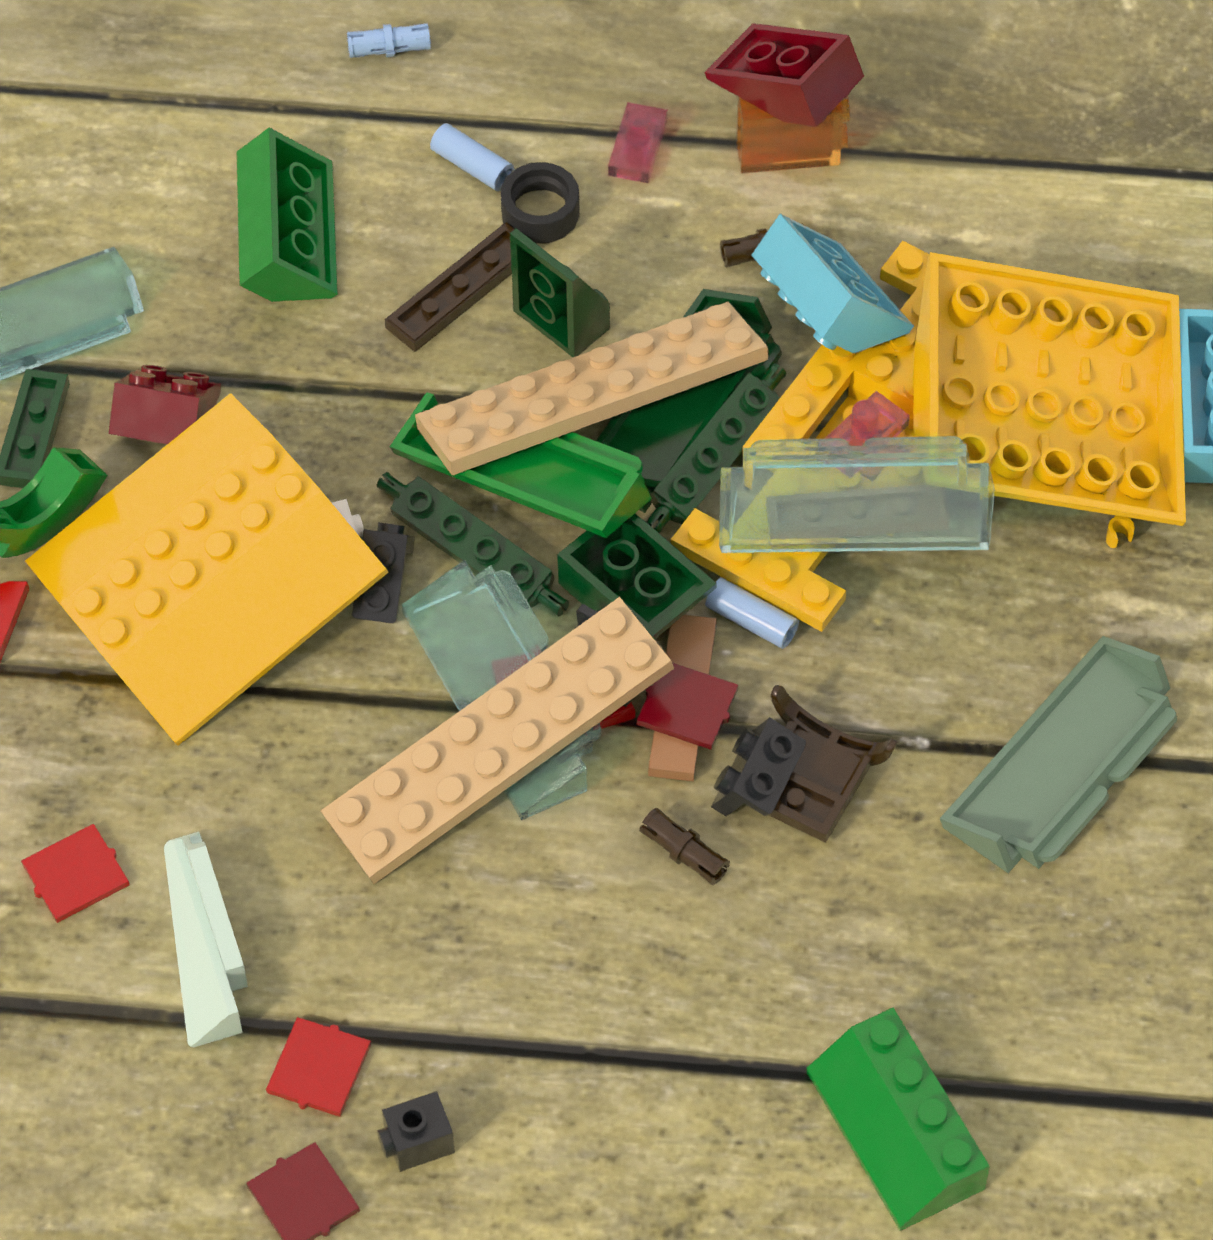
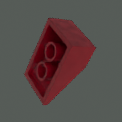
(789, 71)

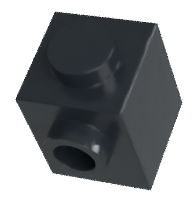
(416, 1132)

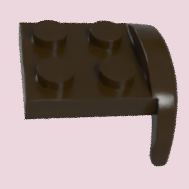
(825, 772)

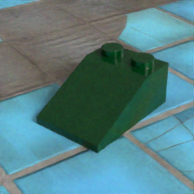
(555, 297)
(638, 568)

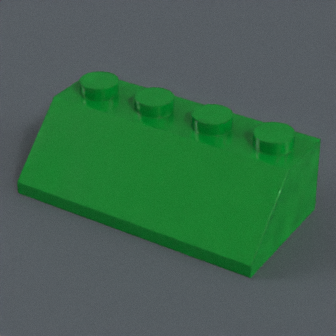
(285, 220)
(898, 1120)

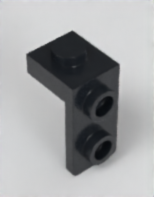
(383, 598)

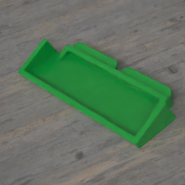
(560, 477)

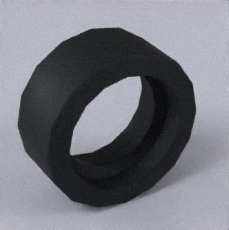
(541, 177)

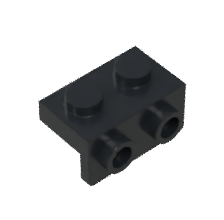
(759, 770)

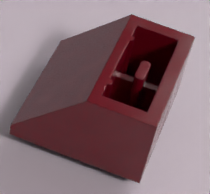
(160, 405)

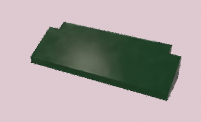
(668, 426)

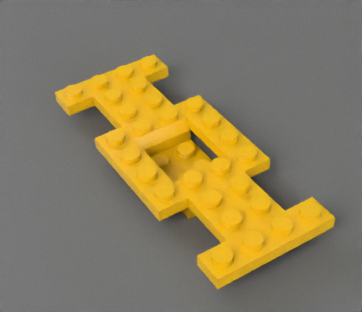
(888, 368)

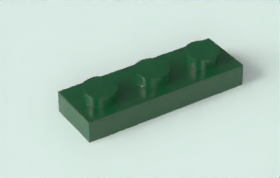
(32, 426)

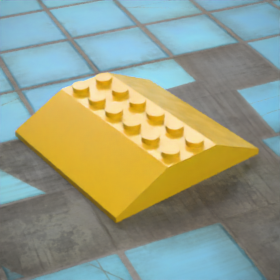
(1055, 385)
(206, 567)

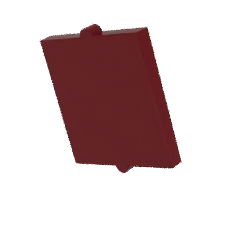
(688, 706)
(303, 1195)

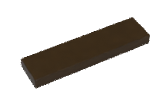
(453, 291)

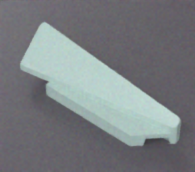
(204, 943)

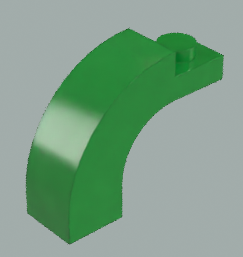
(48, 501)

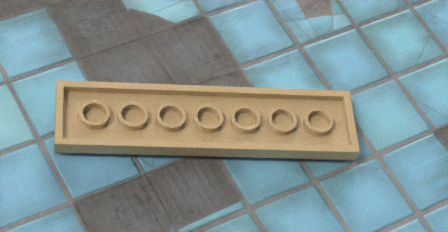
(590, 387)
(497, 740)

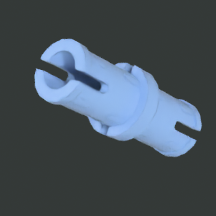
(388, 40)

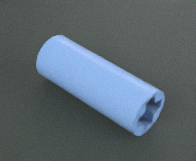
(471, 156)
(752, 613)

